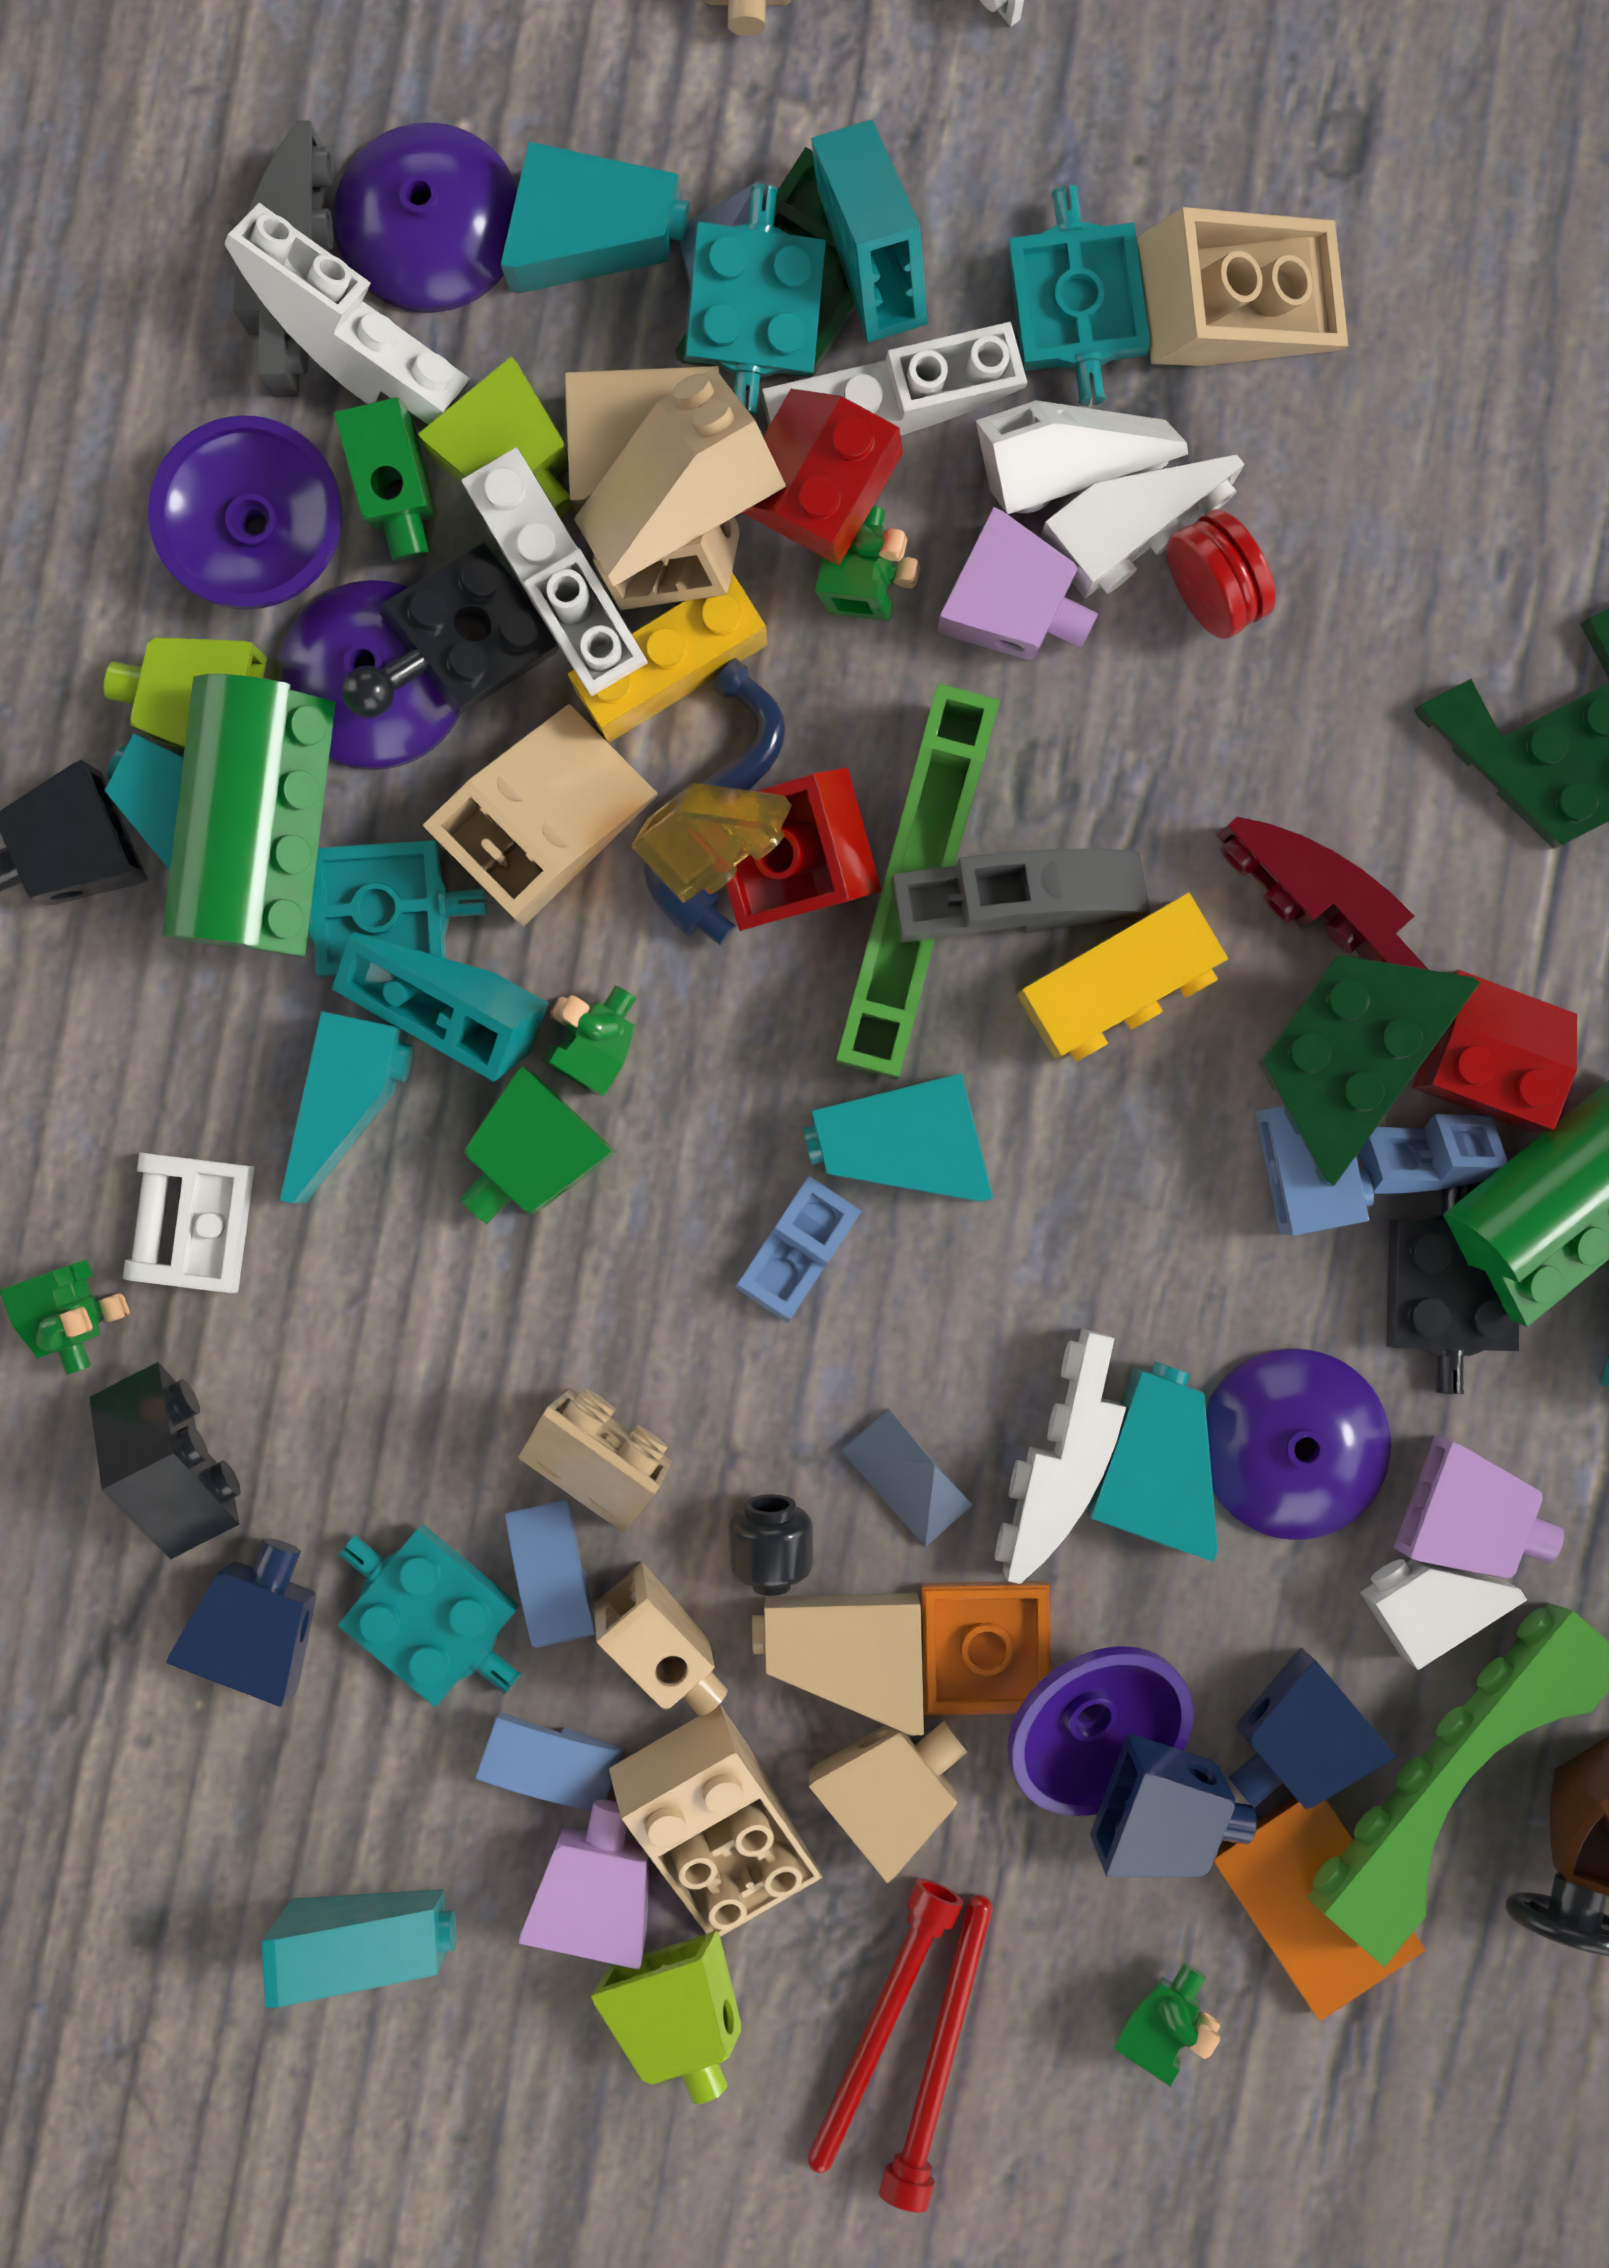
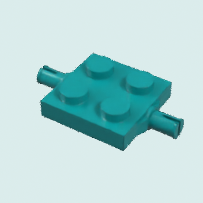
(1078, 296)
(754, 299)
(385, 894)
(429, 1615)

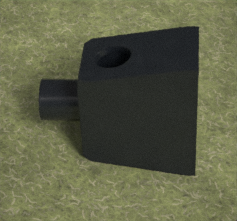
(67, 840)

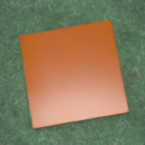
(983, 1645)

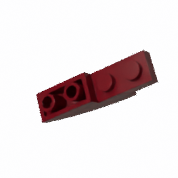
(1314, 880)

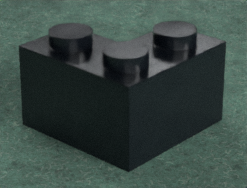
(158, 1462)

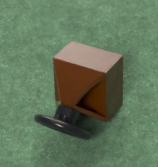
(1579, 1855)

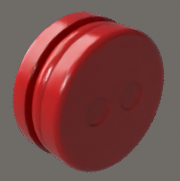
(1221, 573)

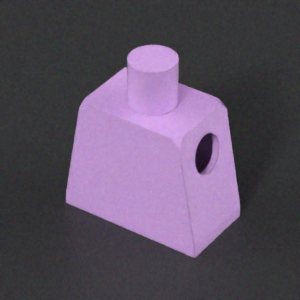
(1014, 593)
(1474, 1515)
(593, 1893)

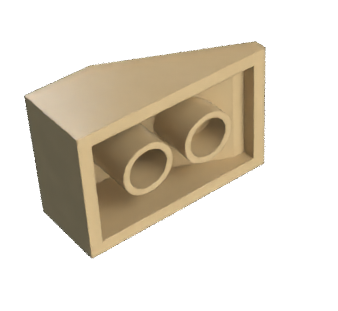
(1241, 287)
(678, 477)

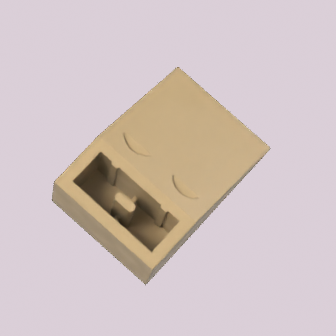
(540, 813)
(597, 1457)
(712, 1823)

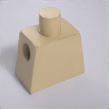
(689, 573)
(657, 1643)
(890, 1791)

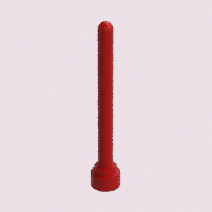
(931, 1912)
(908, 2178)

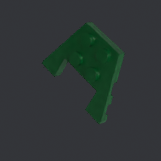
(1548, 769)

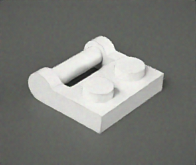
(208, 1223)

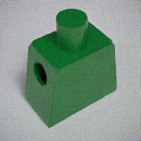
(383, 450)
(530, 1150)

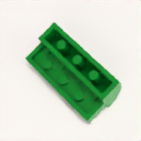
(248, 815)
(1543, 1214)

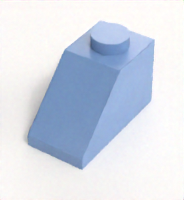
(1298, 1195)

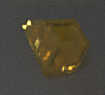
(706, 833)

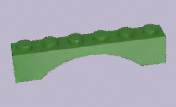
(926, 839)
(1381, 1879)

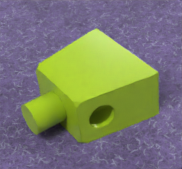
(494, 420)
(165, 681)
(675, 2014)

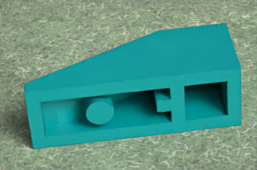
(443, 1003)
(346, 1087)

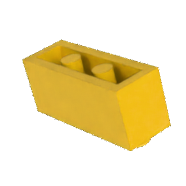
(681, 654)
(1123, 979)

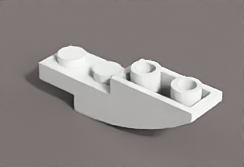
(325, 314)
(924, 380)
(554, 572)
(1060, 1484)

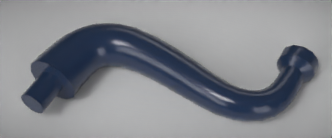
(741, 774)

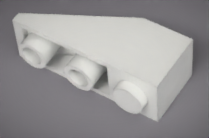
(1065, 449)
(1131, 514)

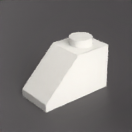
(1435, 1606)

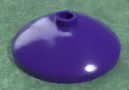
(431, 252)
(222, 481)
(324, 650)
(1253, 1434)
(1078, 1720)

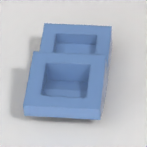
(1442, 1155)
(798, 1249)
(550, 1574)
(547, 1763)

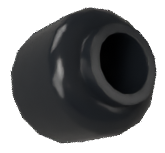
(771, 1544)

